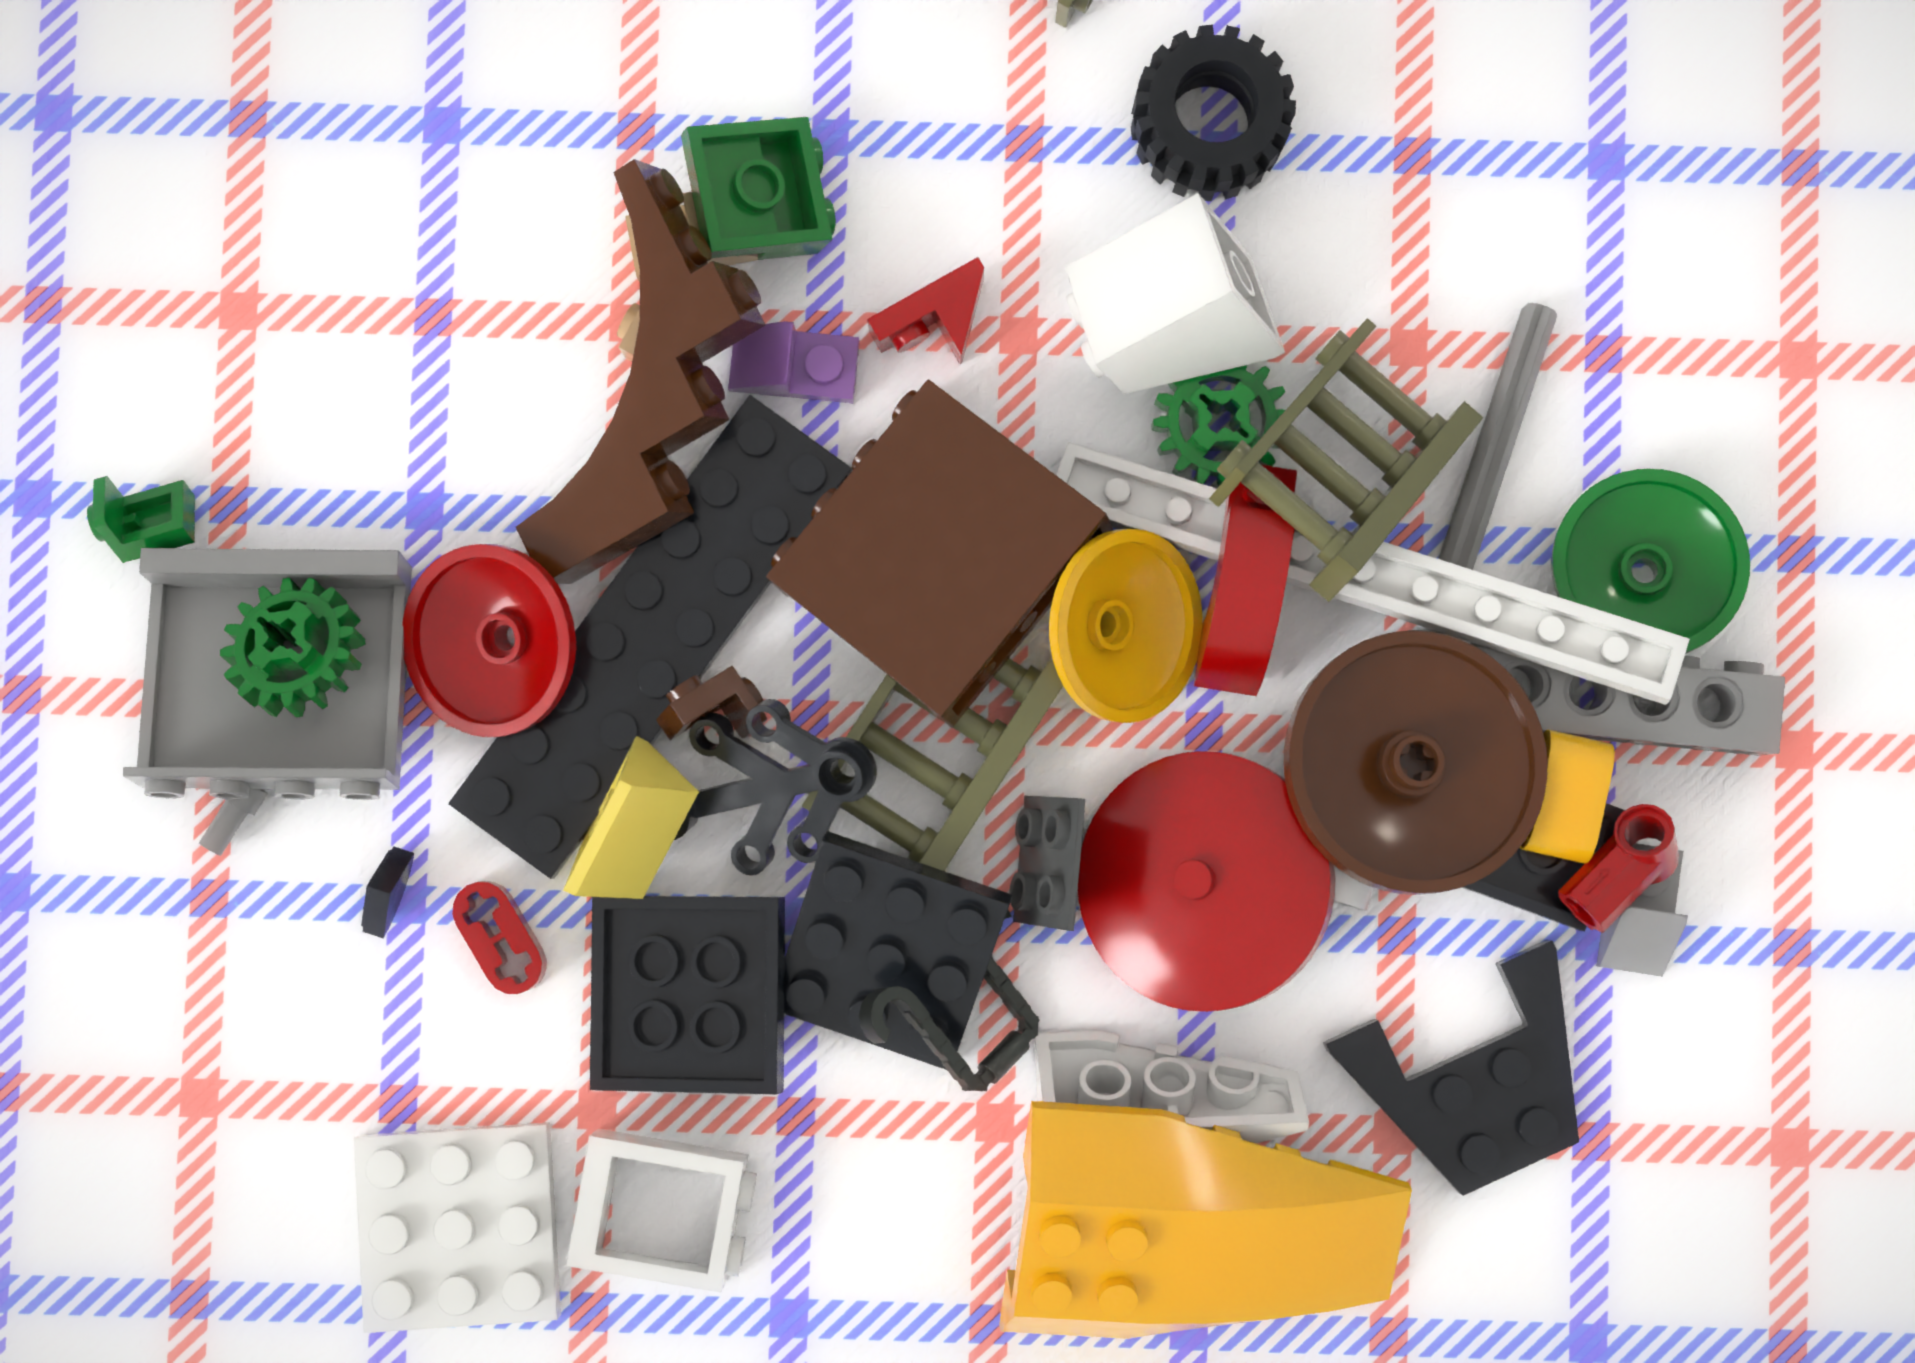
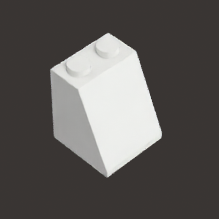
(1171, 302)

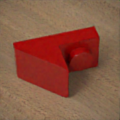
(947, 302)

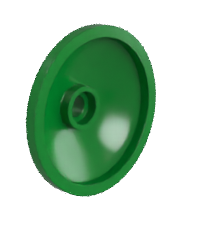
(1674, 529)

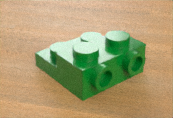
(759, 188)

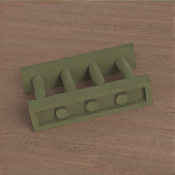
(1372, 511)
(962, 794)

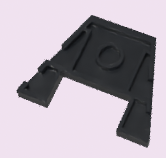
(1490, 1104)

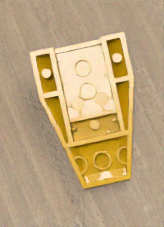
(1188, 1227)

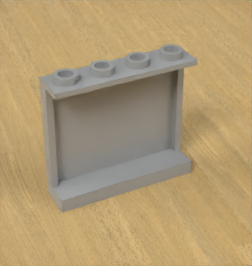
(210, 737)

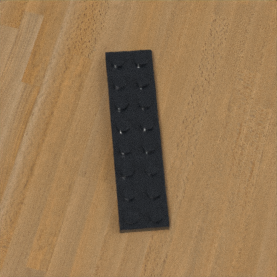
(651, 632)

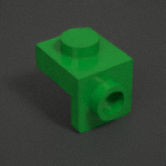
(142, 520)

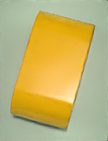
(1573, 798)

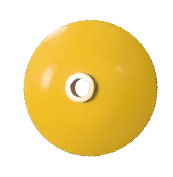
(1125, 625)

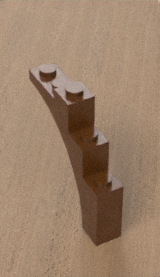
(669, 399)

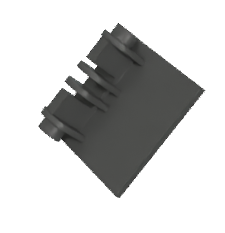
(1048, 861)

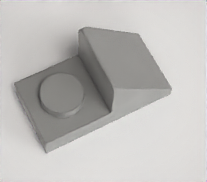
(1647, 930)

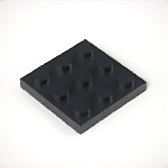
(889, 924)
(688, 994)

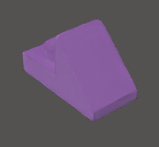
(795, 364)

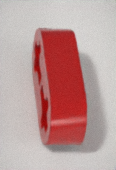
(486, 945)

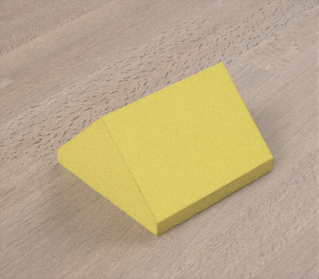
(632, 827)

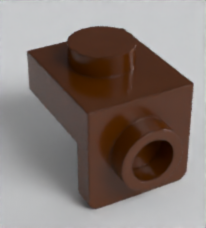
(696, 699)

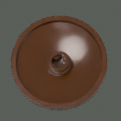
(1415, 763)

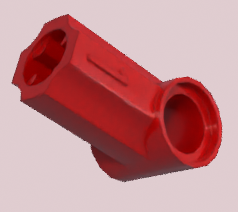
(1620, 872)

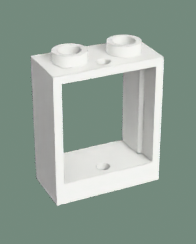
(595, 1198)

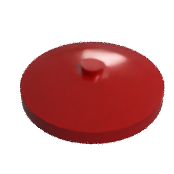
(1203, 883)

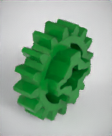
(1200, 403)
(279, 676)

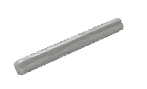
(1498, 435)

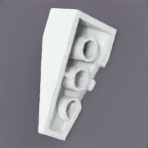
(1229, 1092)

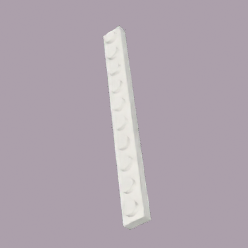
(1403, 584)

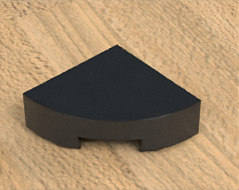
(386, 891)

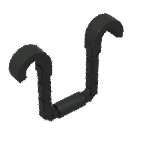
(993, 1066)

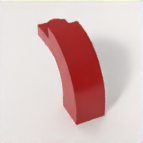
(1246, 592)

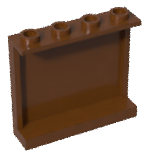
(937, 550)

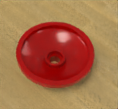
(460, 643)

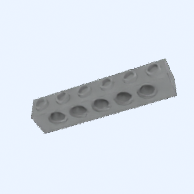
(1745, 724)

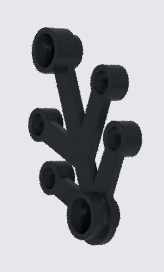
(777, 785)

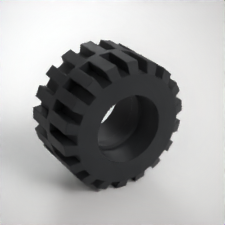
(1222, 64)

